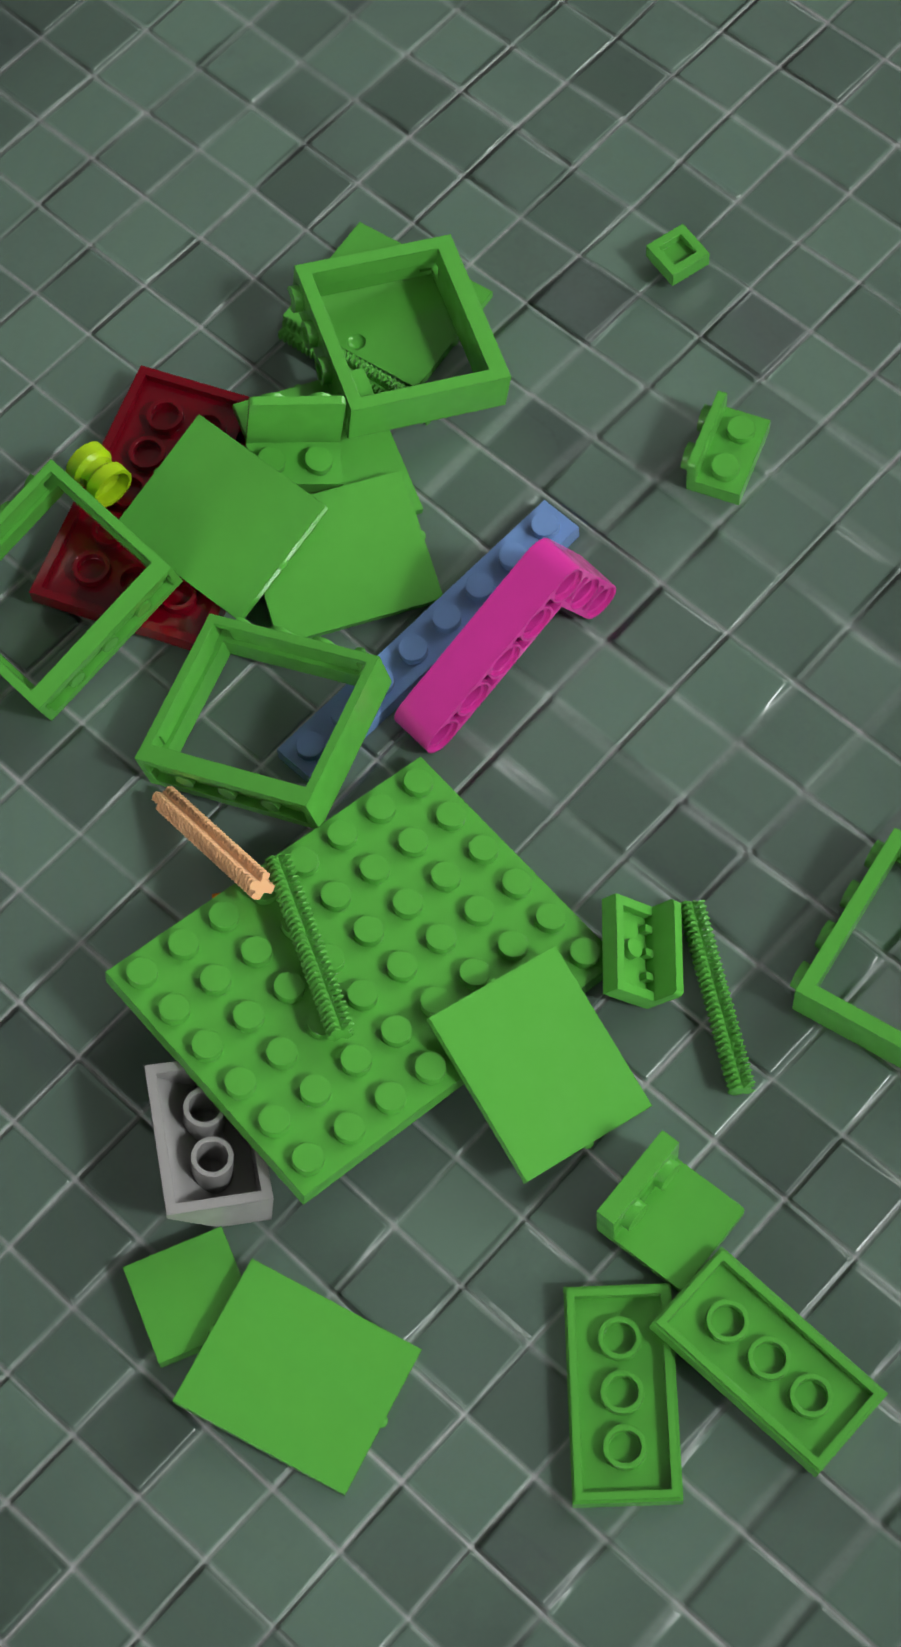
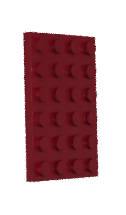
(88, 565)

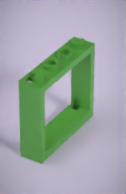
(413, 404)
(116, 623)
(220, 636)
(826, 1007)

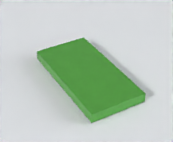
(768, 1361)
(621, 1398)

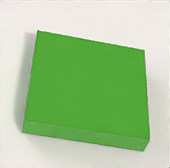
(183, 1293)

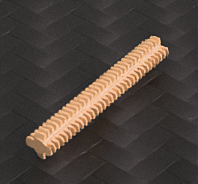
(213, 843)

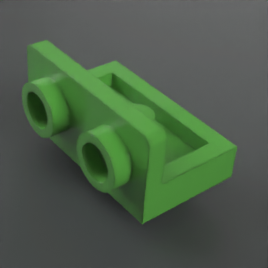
(642, 951)

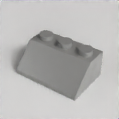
(203, 1160)

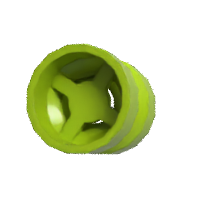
(96, 472)

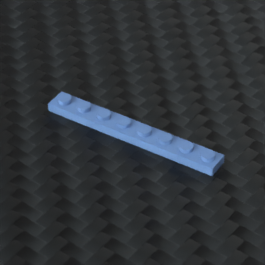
(430, 634)

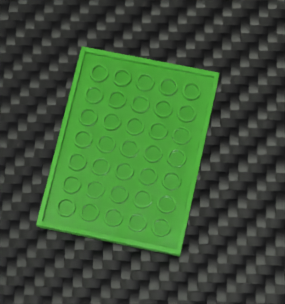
(413, 918)

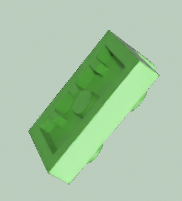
(724, 451)

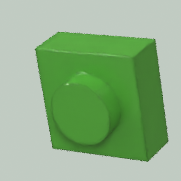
(677, 254)

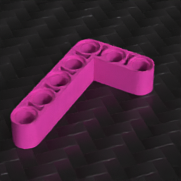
(498, 636)

